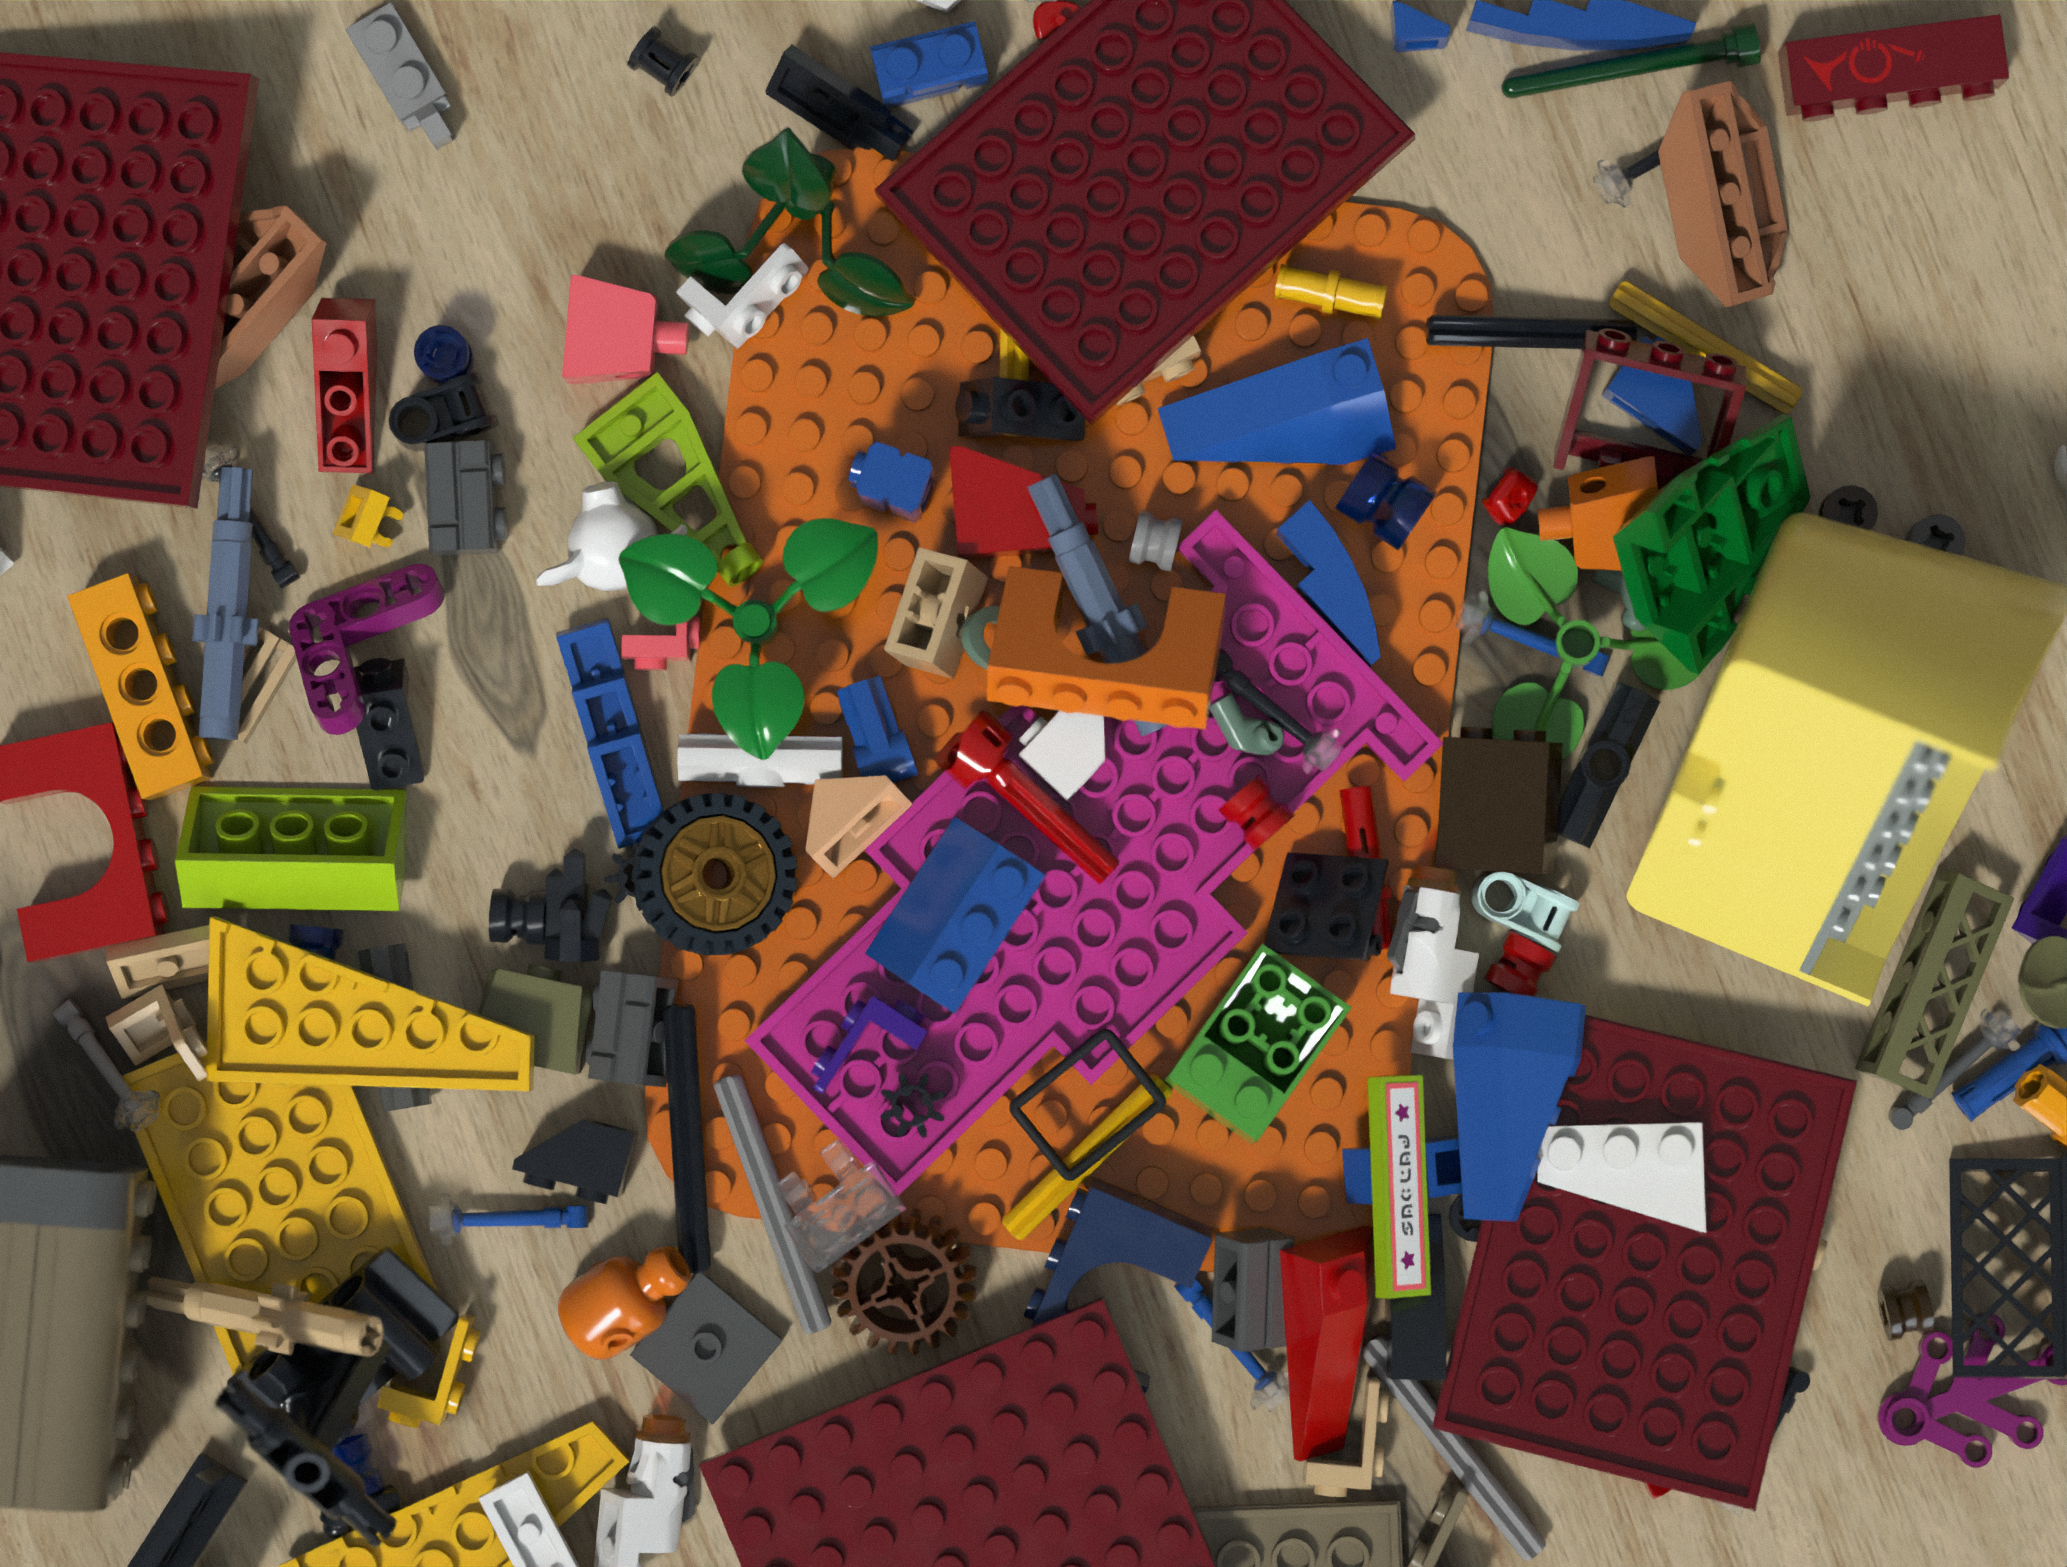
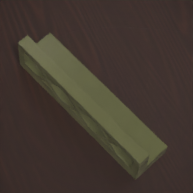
(1915, 980)

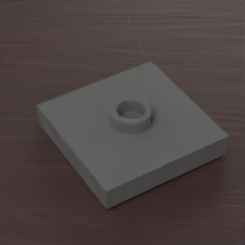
(707, 1347)

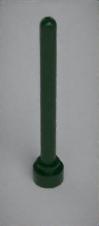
(1734, 46)

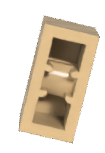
(932, 612)

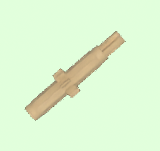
(274, 1318)

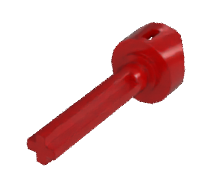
(981, 755)

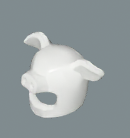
(599, 536)

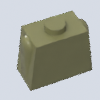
(544, 1007)

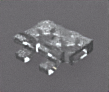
(843, 1216)

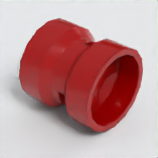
(1256, 812)
(1520, 966)

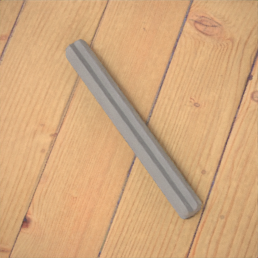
(771, 1203)
(1458, 1456)

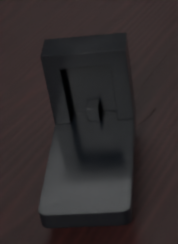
(1016, 408)
(387, 726)

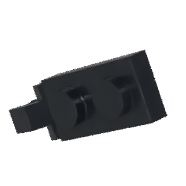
(836, 105)

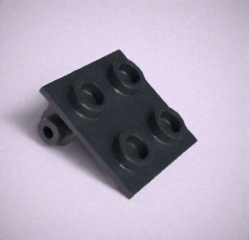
(1327, 907)

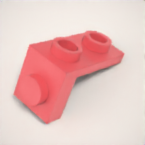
(654, 651)

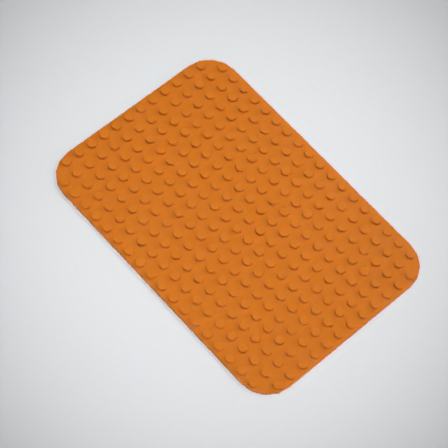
(838, 381)

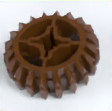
(924, 1270)

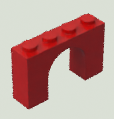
(125, 900)

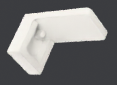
(751, 305)

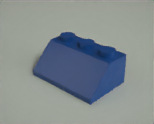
(955, 915)

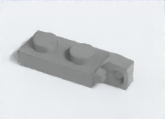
(402, 73)

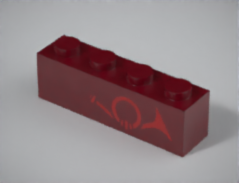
(1893, 66)

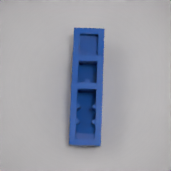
(1600, 27)
(611, 729)

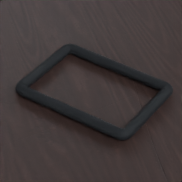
(1058, 1070)

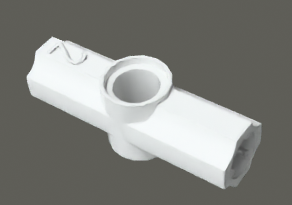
(793, 761)

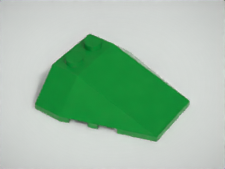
(1706, 537)

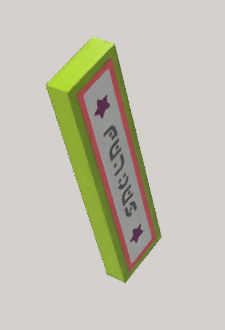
(1399, 1186)

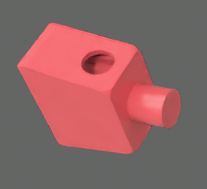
(616, 333)

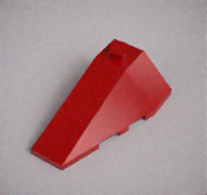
(1326, 1319)

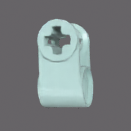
(1527, 909)

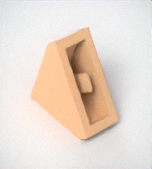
(849, 817)

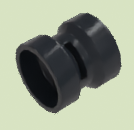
(517, 916)

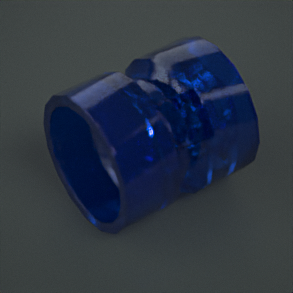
(1385, 500)

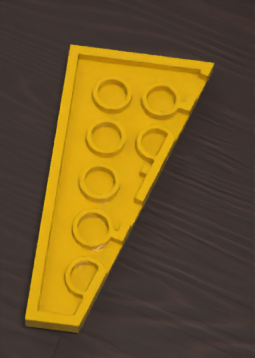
(321, 1022)
(452, 1524)

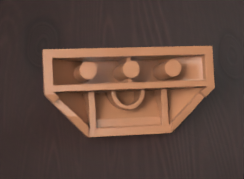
(1724, 193)
(269, 282)

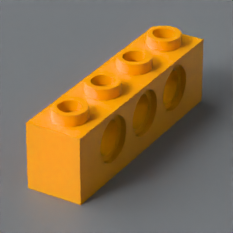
(98, 615)

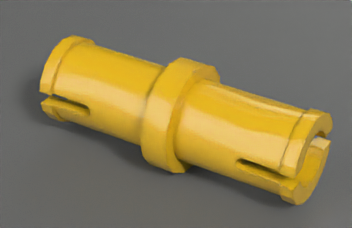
(1331, 291)

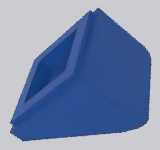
(1416, 30)

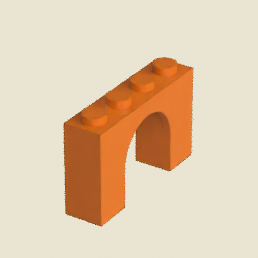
(1163, 686)

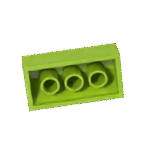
(293, 848)

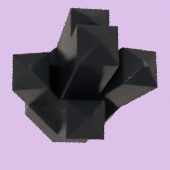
(570, 926)

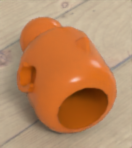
(621, 1301)

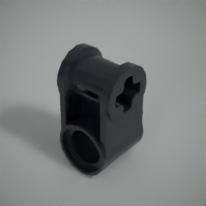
(445, 412)

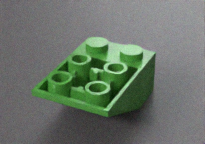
(1257, 1044)

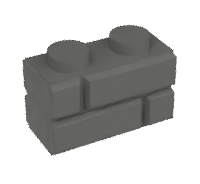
(464, 498)
(630, 1028)
(1249, 1289)

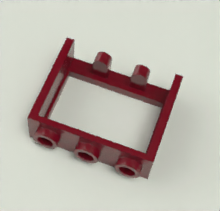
(1659, 358)

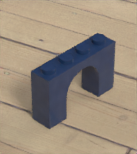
(1123, 1229)

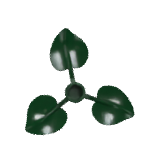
(803, 185)

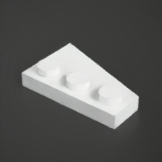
(1632, 1167)

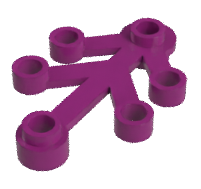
(1963, 1396)

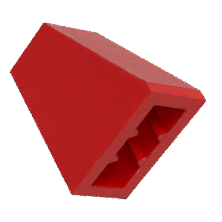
(996, 508)

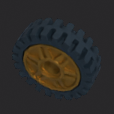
(756, 864)

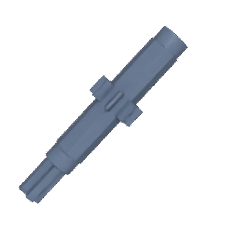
(226, 623)
(1109, 624)

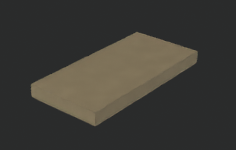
(1304, 1534)

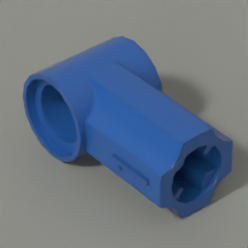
(878, 742)

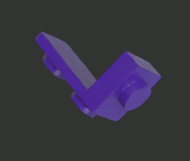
(2047, 904)
(898, 1020)

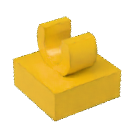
(362, 516)

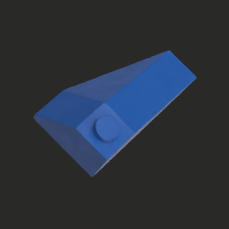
(1302, 412)
(1508, 1078)

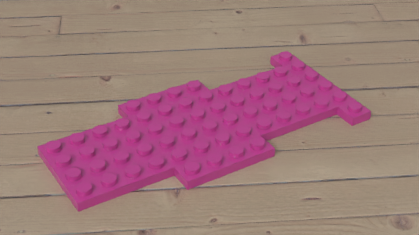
(1084, 949)

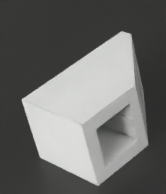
(1065, 750)

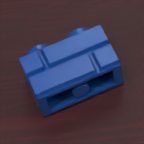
(929, 65)
(892, 481)

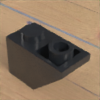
(583, 1155)

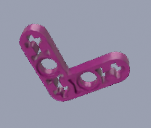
(341, 629)

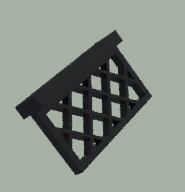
(2057, 1283)
(191, 1516)

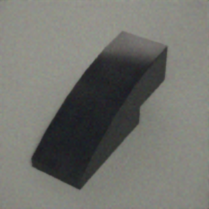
(1419, 1322)

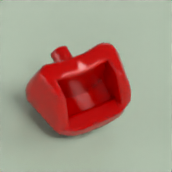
(1051, 16)
(1510, 497)

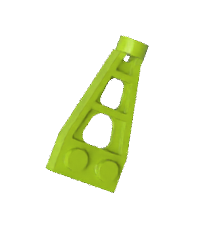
(637, 427)

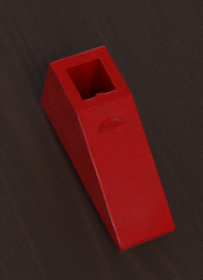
(345, 383)

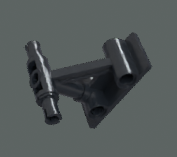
(311, 1399)

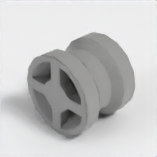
(1155, 540)

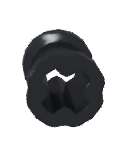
(644, 58)

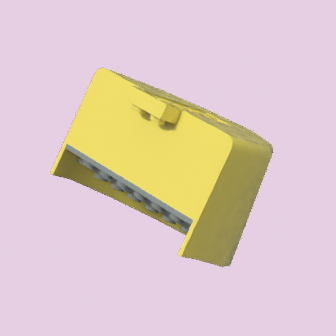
(1841, 747)

